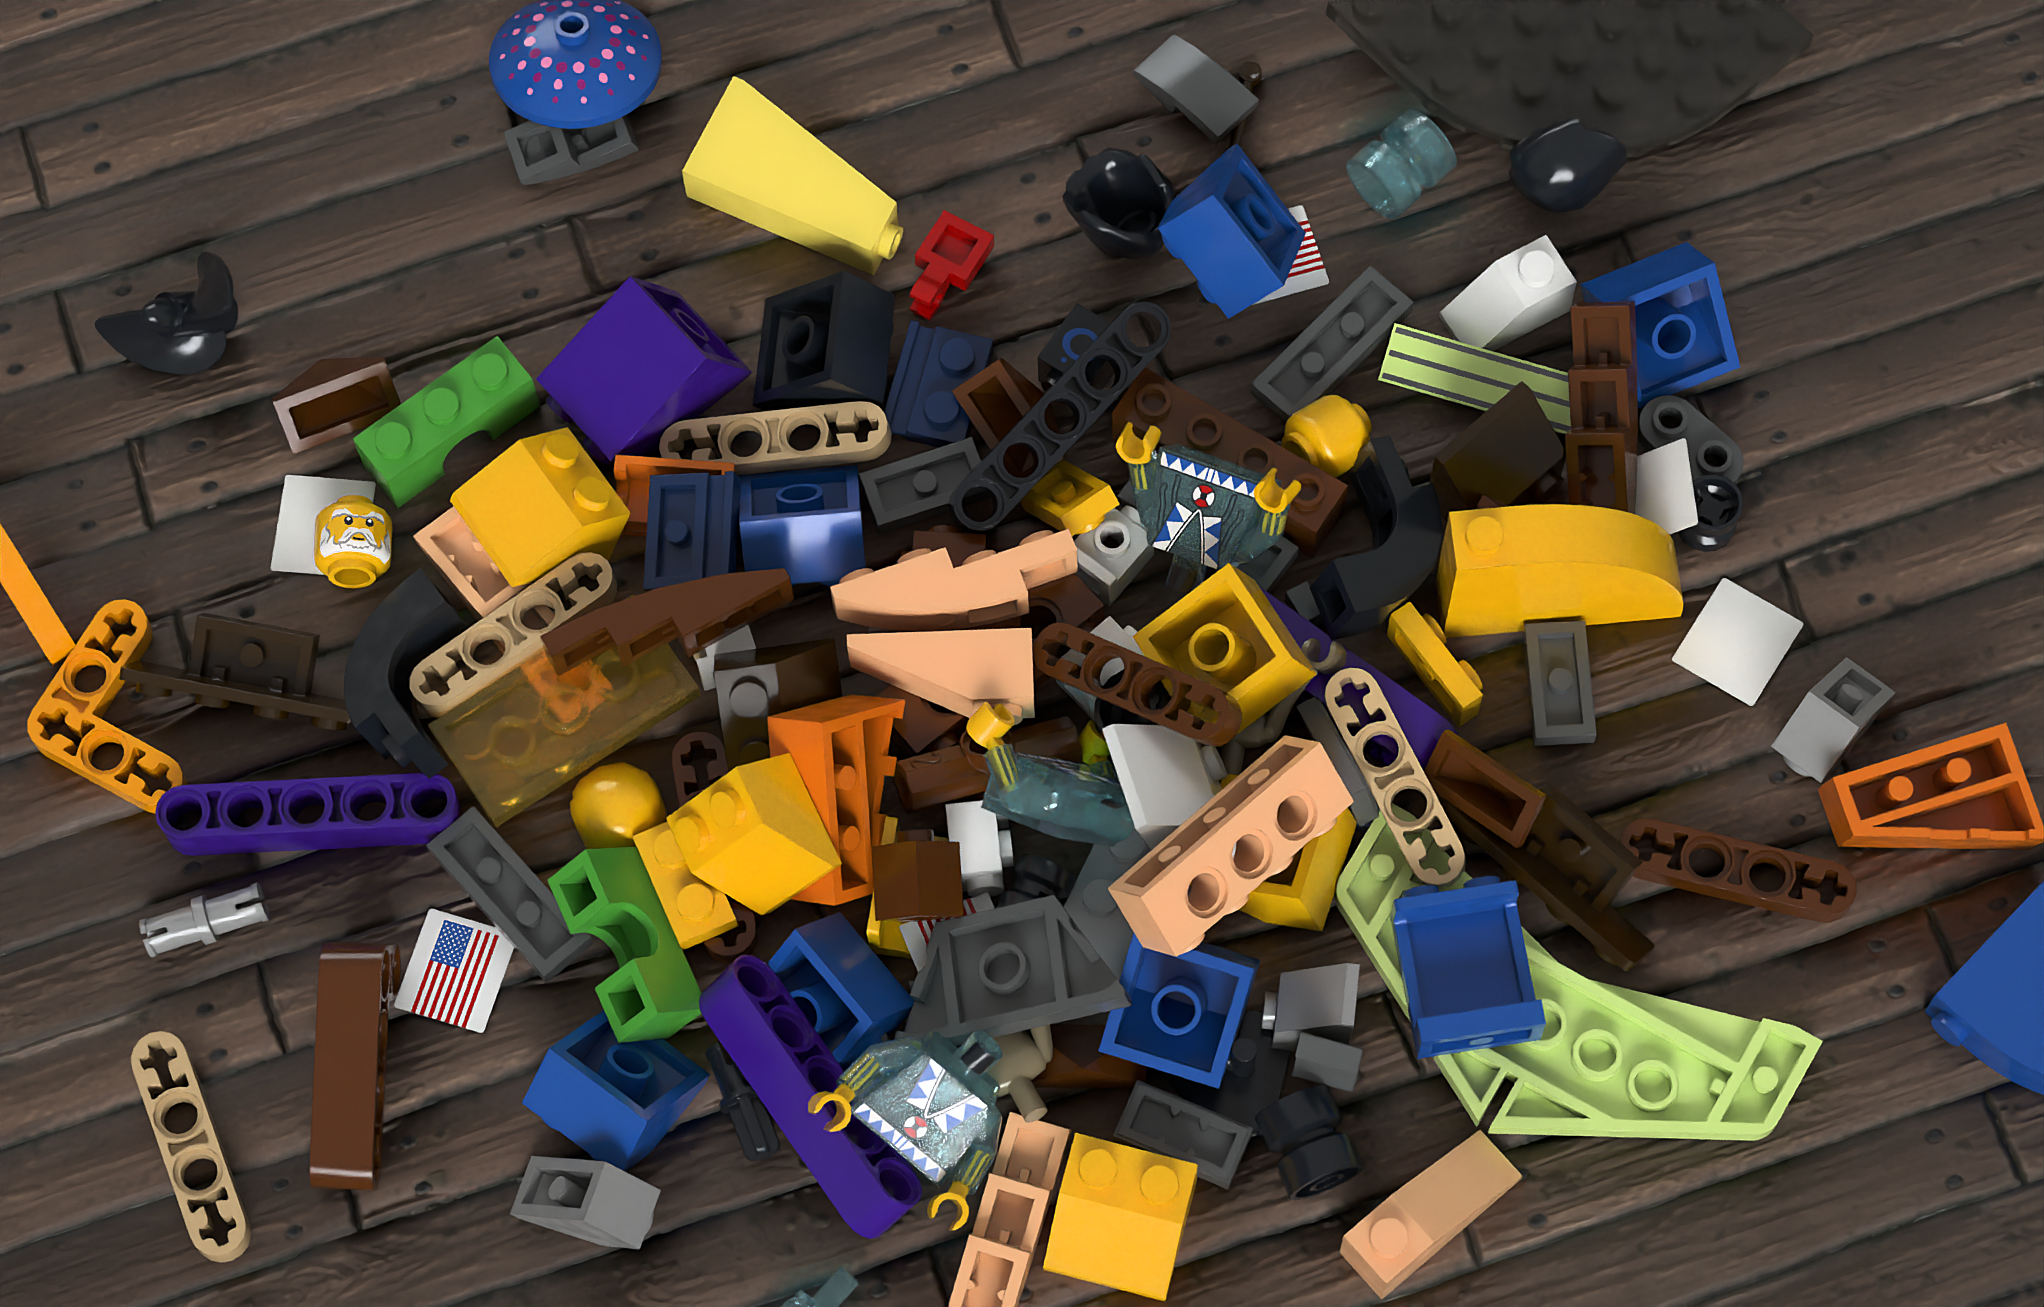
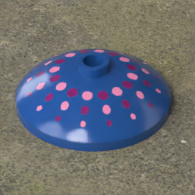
(575, 61)

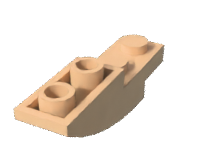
(931, 595)

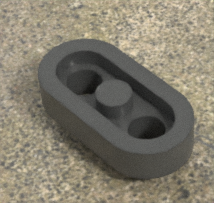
(1700, 434)

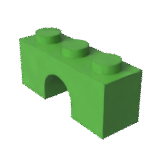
(411, 441)
(615, 900)

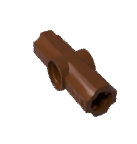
(963, 772)

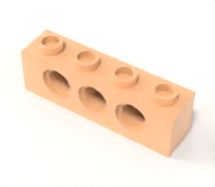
(1200, 850)

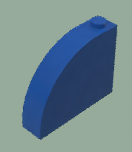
(1999, 999)

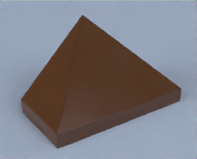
(335, 400)
(995, 404)
(1483, 788)
(1081, 1064)

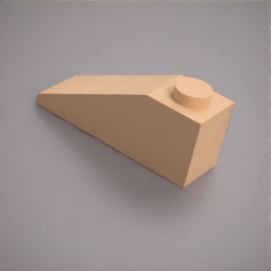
(953, 666)
(1427, 1213)

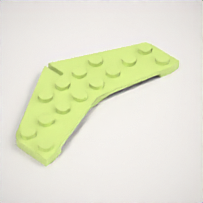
(1607, 1053)

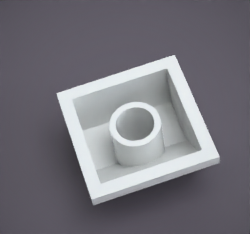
(1162, 776)

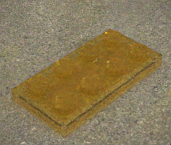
(545, 729)

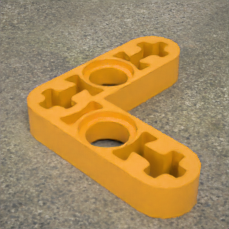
(32, 603)
(85, 710)

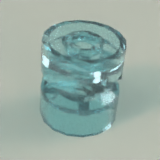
(1394, 169)

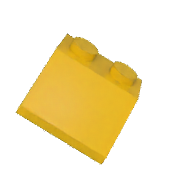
(541, 506)
(756, 835)
(1306, 888)
(1120, 1216)

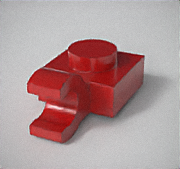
(949, 256)

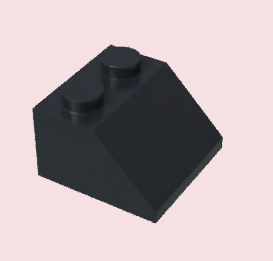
(825, 344)

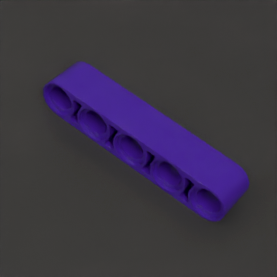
(1417, 720)
(284, 801)
(787, 1067)

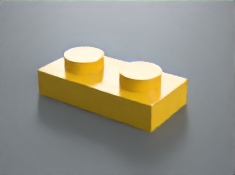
(1070, 499)
(1422, 646)
(691, 905)

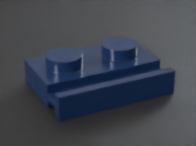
(927, 372)
(691, 527)

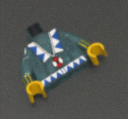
(1202, 506)
(1050, 792)
(928, 1106)

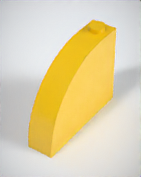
(1553, 566)

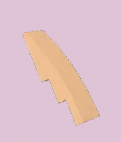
(472, 571)
(1011, 1214)

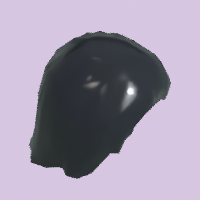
(1565, 165)
(1120, 202)

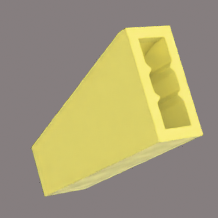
(788, 182)

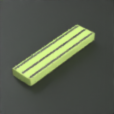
(1471, 374)

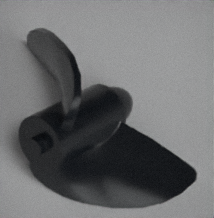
(178, 329)

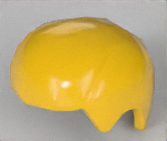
(615, 805)

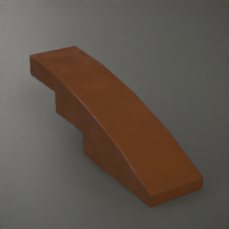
(1603, 406)
(691, 611)

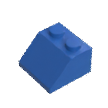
(1232, 233)
(1678, 317)
(803, 523)
(840, 986)
(1181, 1010)
(613, 1094)

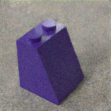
(639, 371)

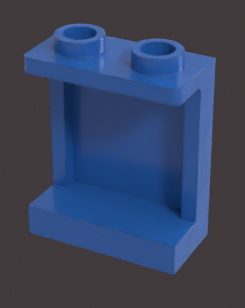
(1465, 967)

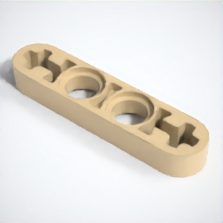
(776, 429)
(507, 626)
(1400, 775)
(195, 1144)

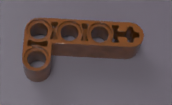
(351, 1063)

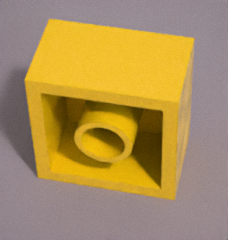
(1230, 640)

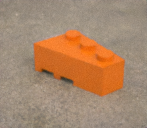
(843, 763)
(1938, 797)

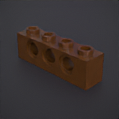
(1204, 428)
(1056, 601)

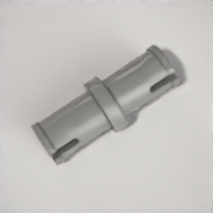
(204, 919)

